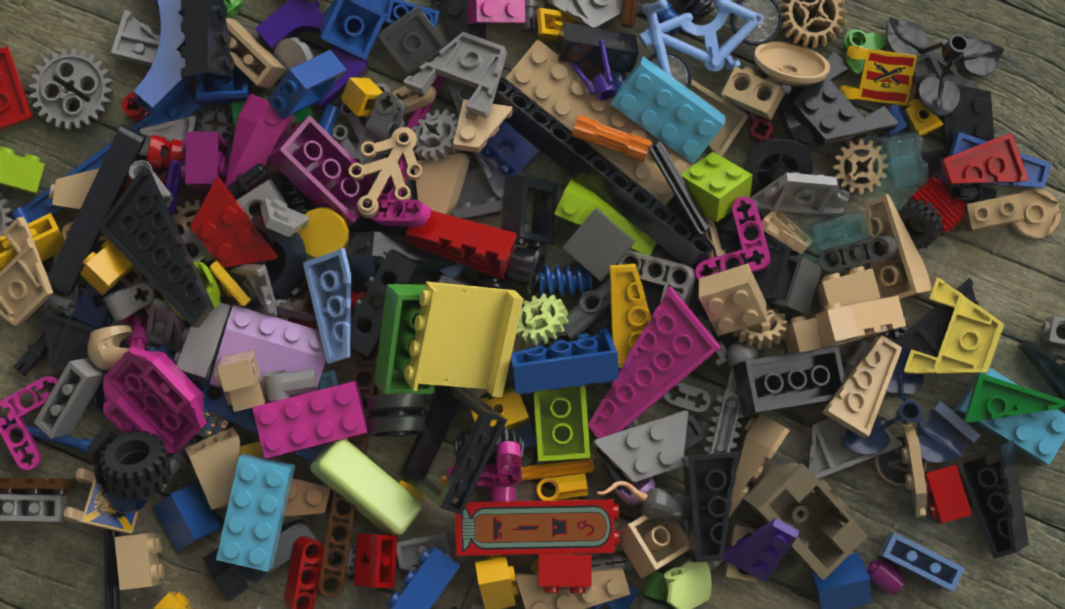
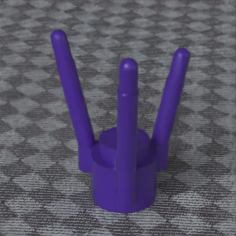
(603, 83)

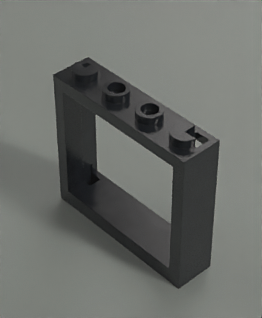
(472, 456)

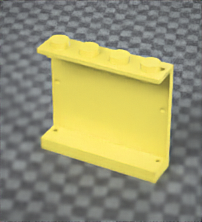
(464, 337)

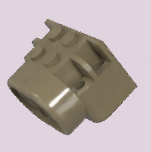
(805, 503)

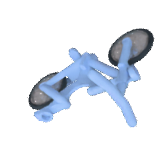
(750, 20)

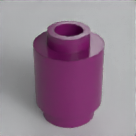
(885, 576)

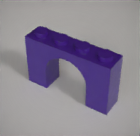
(301, 17)

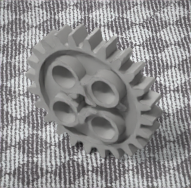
(59, 107)

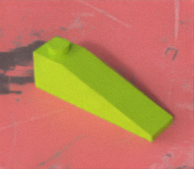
(579, 203)

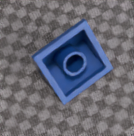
(352, 26)
(224, 90)
(187, 516)
(845, 586)

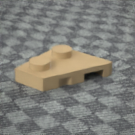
(475, 130)
(786, 231)

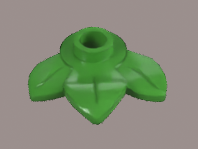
(863, 40)

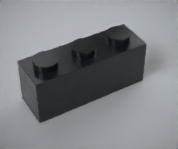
(581, 46)

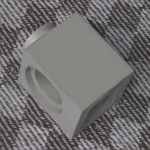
(1049, 331)

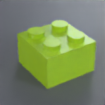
(717, 185)

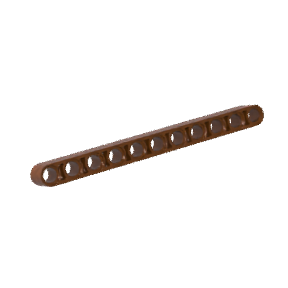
(336, 519)

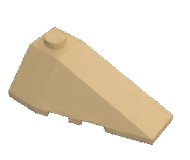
(905, 272)

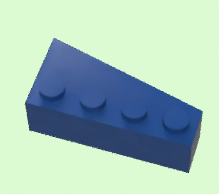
(565, 364)
(426, 582)

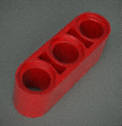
(298, 564)

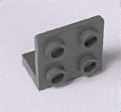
(477, 198)

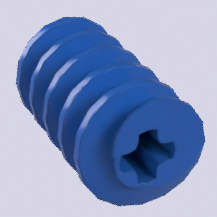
(565, 280)

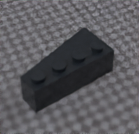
(996, 496)
(708, 502)

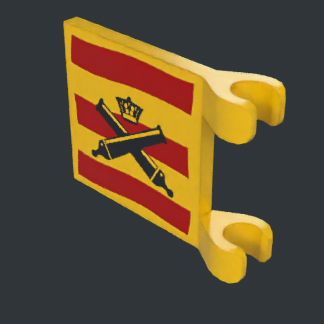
(884, 76)

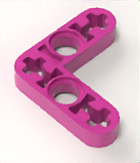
(393, 205)
(749, 247)
(16, 413)
(506, 471)

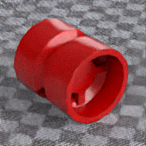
(160, 143)

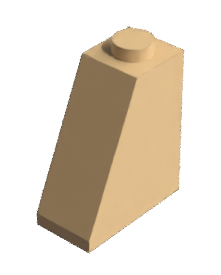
(442, 182)
(73, 189)
(215, 465)

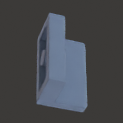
(964, 432)

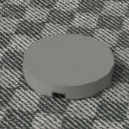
(291, 53)

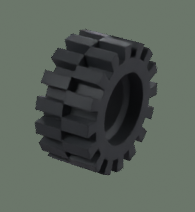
(928, 216)

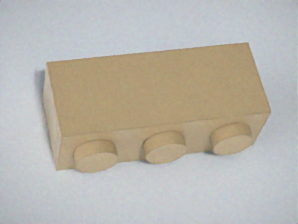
(253, 57)

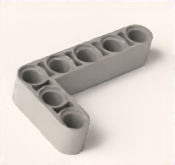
(668, 274)

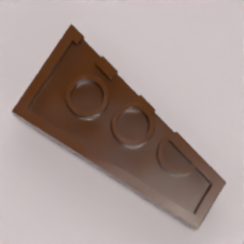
(35, 485)

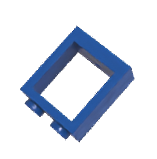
(306, 84)

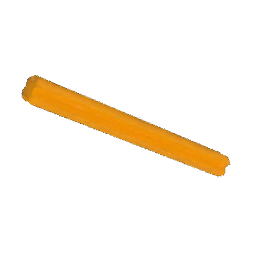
(552, 470)

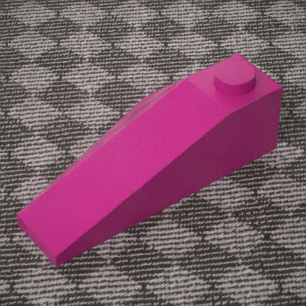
(256, 136)

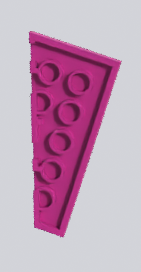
(660, 359)

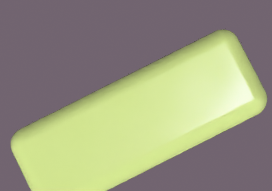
(366, 486)

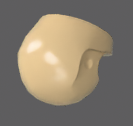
(105, 345)

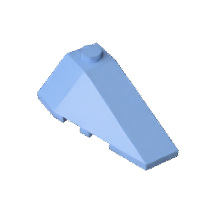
(331, 297)

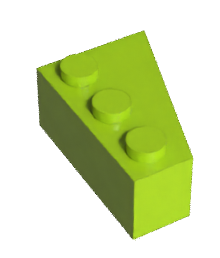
(20, 172)

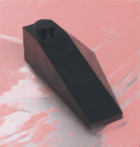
(237, 579)

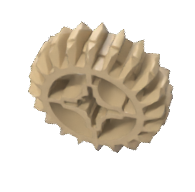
(820, 20)

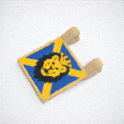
(97, 510)

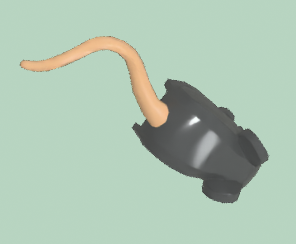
(657, 503)

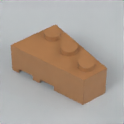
(307, 498)

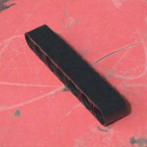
(95, 208)

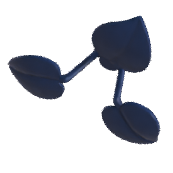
(938, 439)

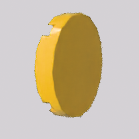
(324, 232)

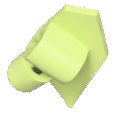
(688, 585)

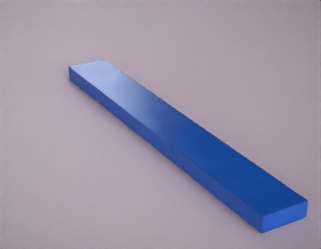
(179, 107)

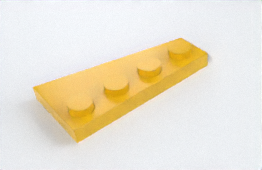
(628, 308)

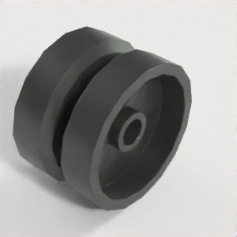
(395, 415)

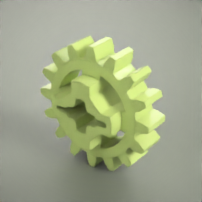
(541, 320)

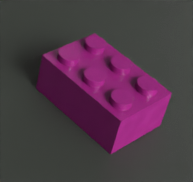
(205, 160)

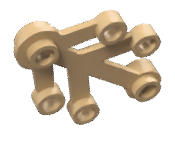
(387, 167)

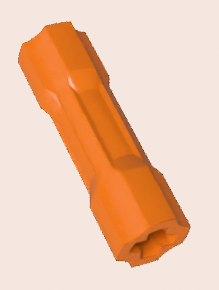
(594, 132)

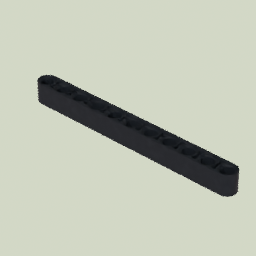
(602, 177)

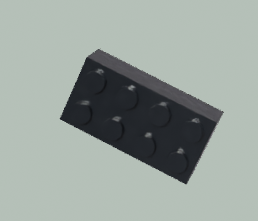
(788, 380)

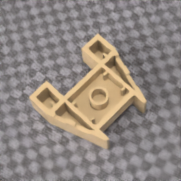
(843, 324)

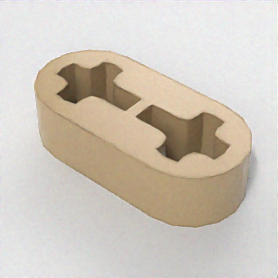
(412, 98)

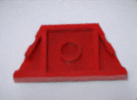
(228, 229)

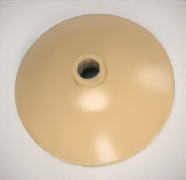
(791, 63)

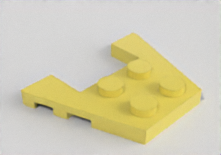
(968, 340)

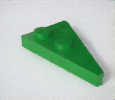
(999, 398)

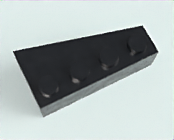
(206, 41)

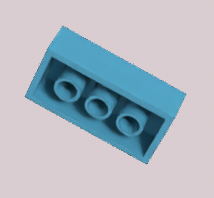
(668, 110)
(1034, 434)
(255, 512)

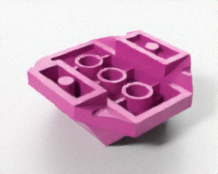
(153, 396)

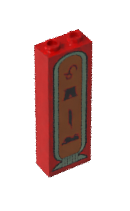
(537, 527)

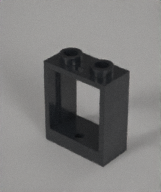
(515, 206)

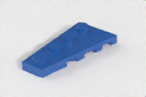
(1036, 169)

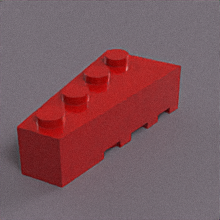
(465, 242)

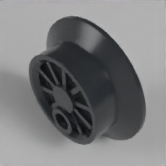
(775, 158)

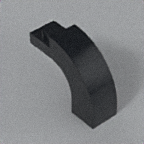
(288, 268)

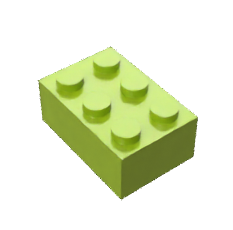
(561, 424)

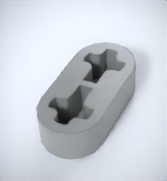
(687, 404)

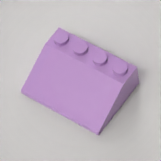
(275, 343)

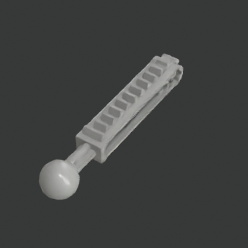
(729, 402)

